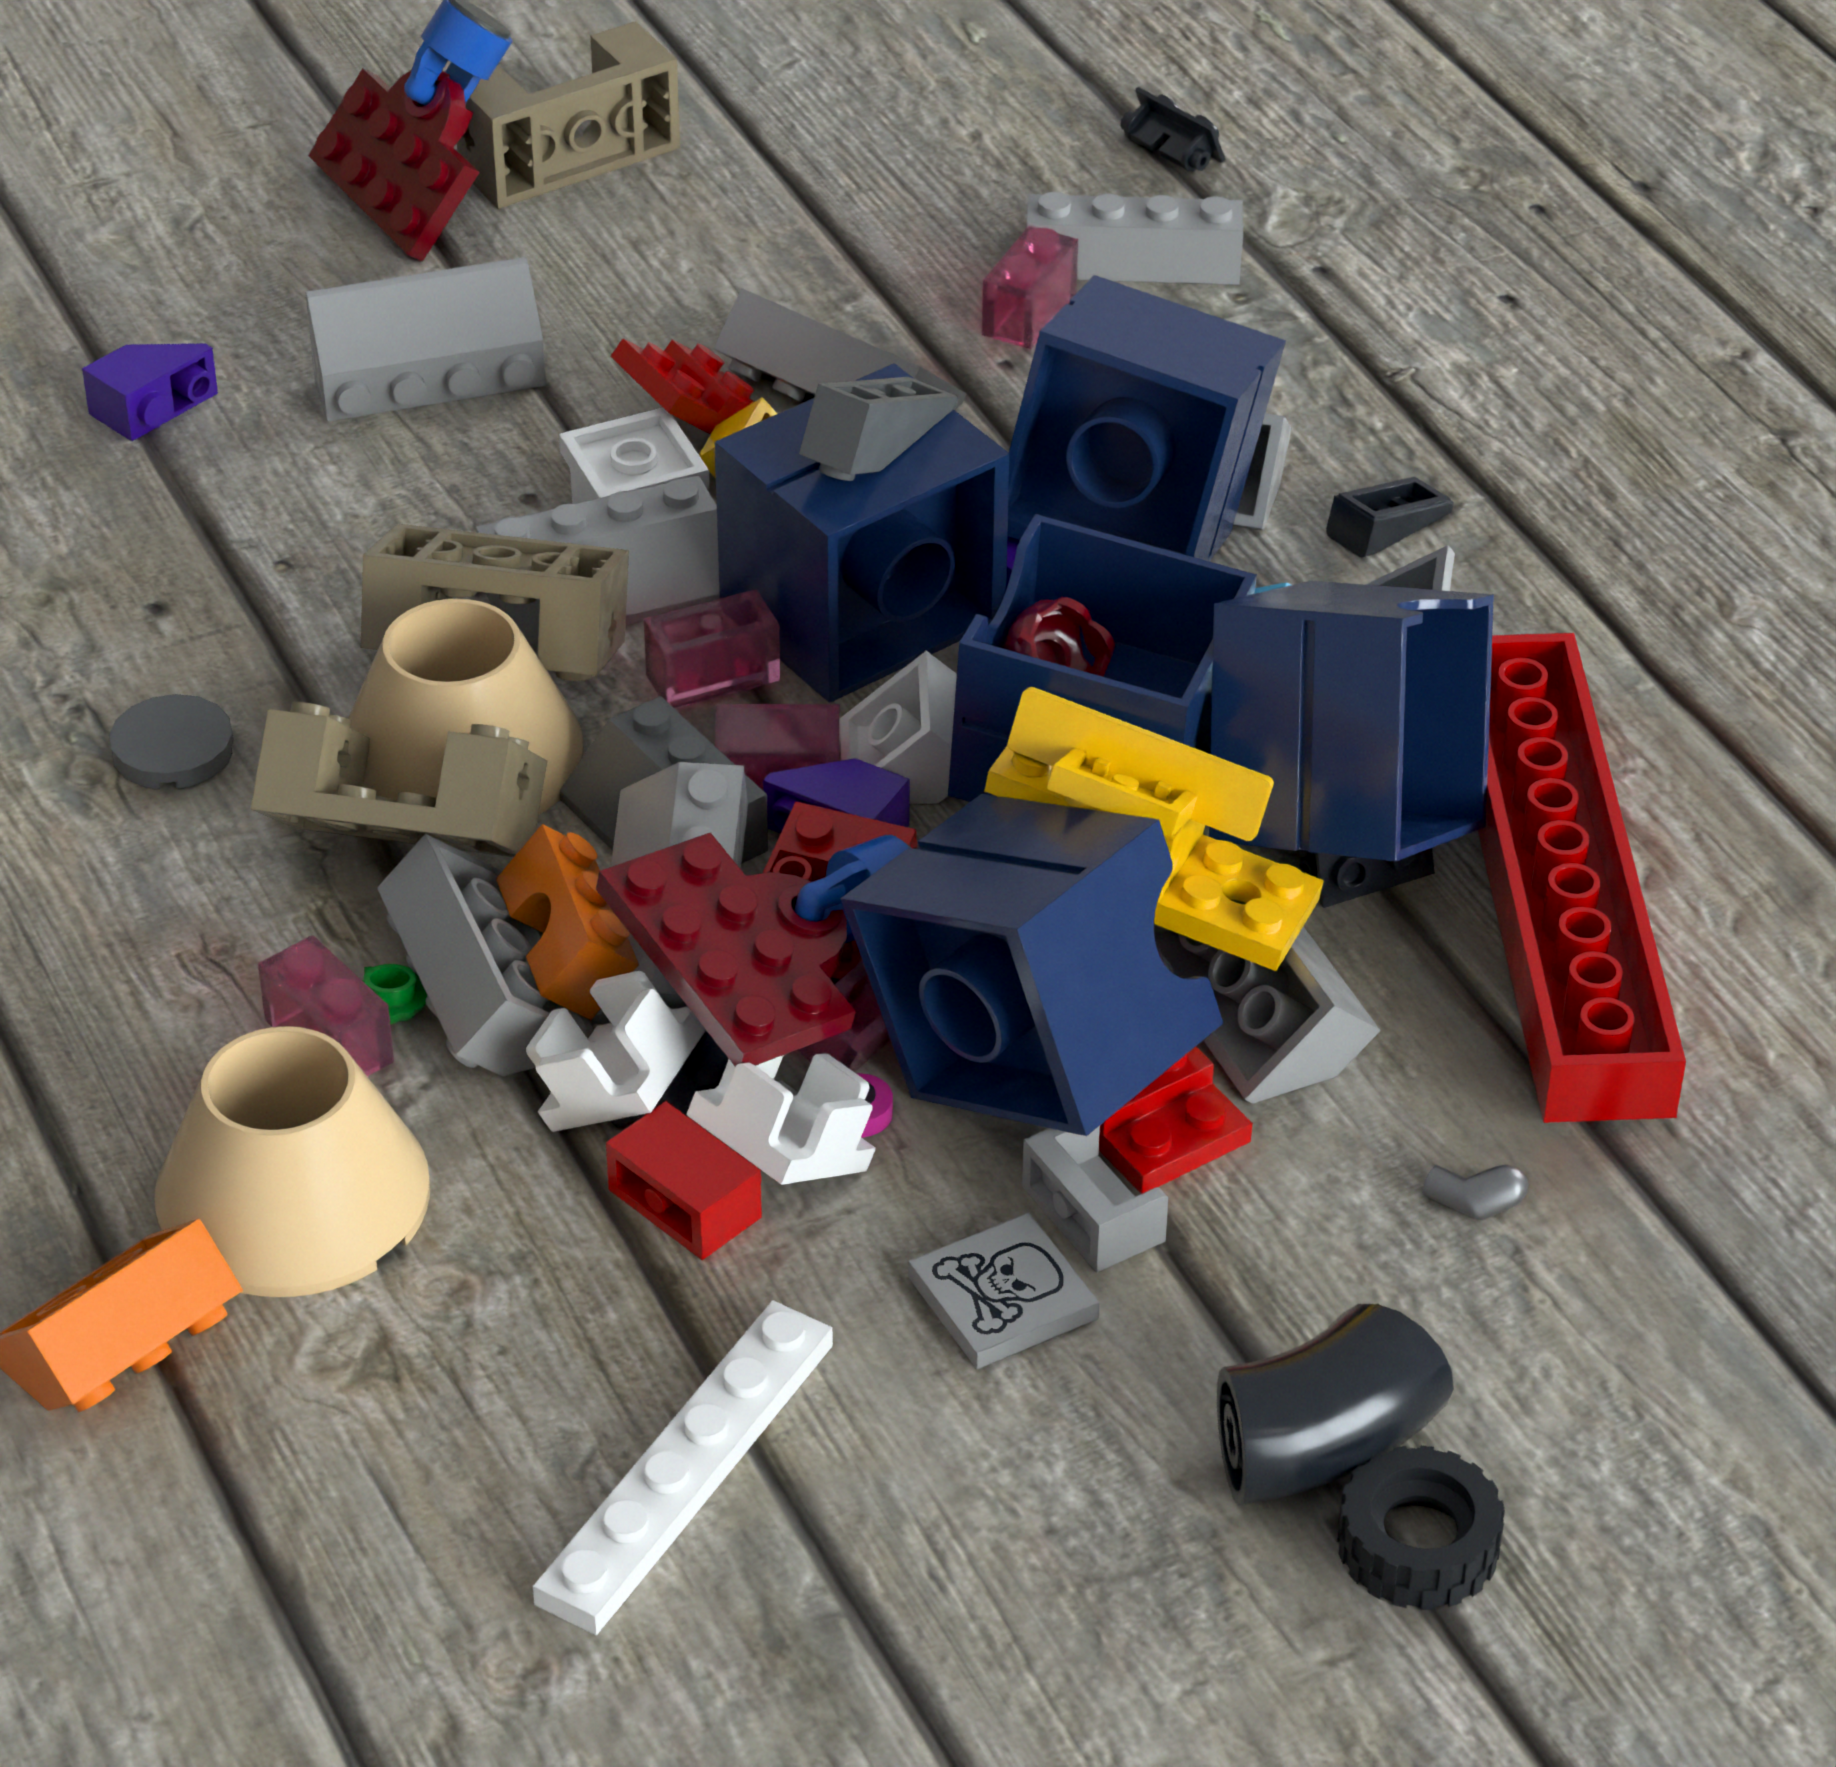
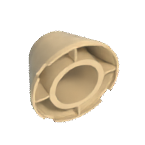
(454, 669)
(293, 1165)

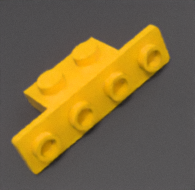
(1136, 772)

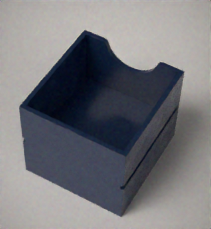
(1140, 420)
(865, 565)
(1148, 601)
(1358, 712)
(1028, 962)

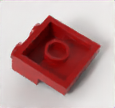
(685, 381)
(1173, 1126)

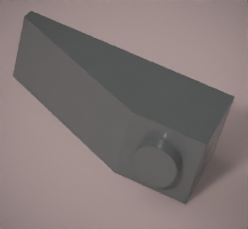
(870, 423)

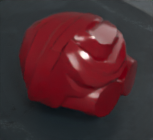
(1052, 634)

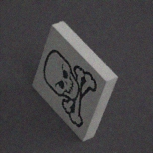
(1003, 1290)

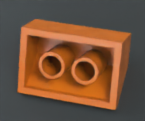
(119, 1317)

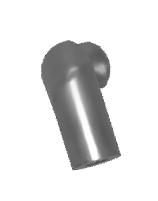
(1478, 1194)

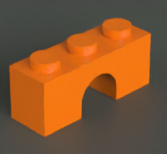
(582, 940)

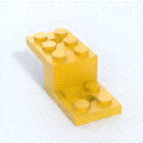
(1203, 879)

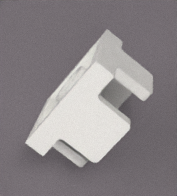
(629, 455)
(621, 1064)
(789, 1131)

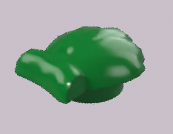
(398, 988)

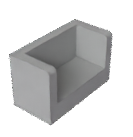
(1089, 1199)

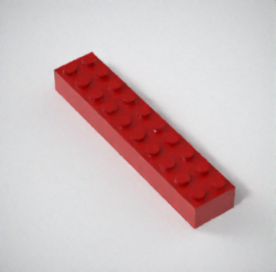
(1572, 897)

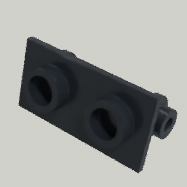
(1189, 137)
(1355, 876)

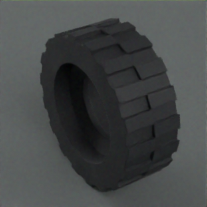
(1419, 1574)

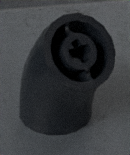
(1328, 1403)

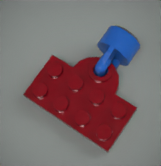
(398, 142)
(744, 948)

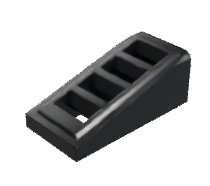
(1380, 516)

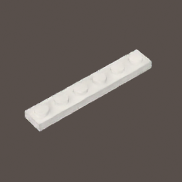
(682, 1468)

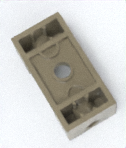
(528, 141)
(577, 586)
(316, 771)

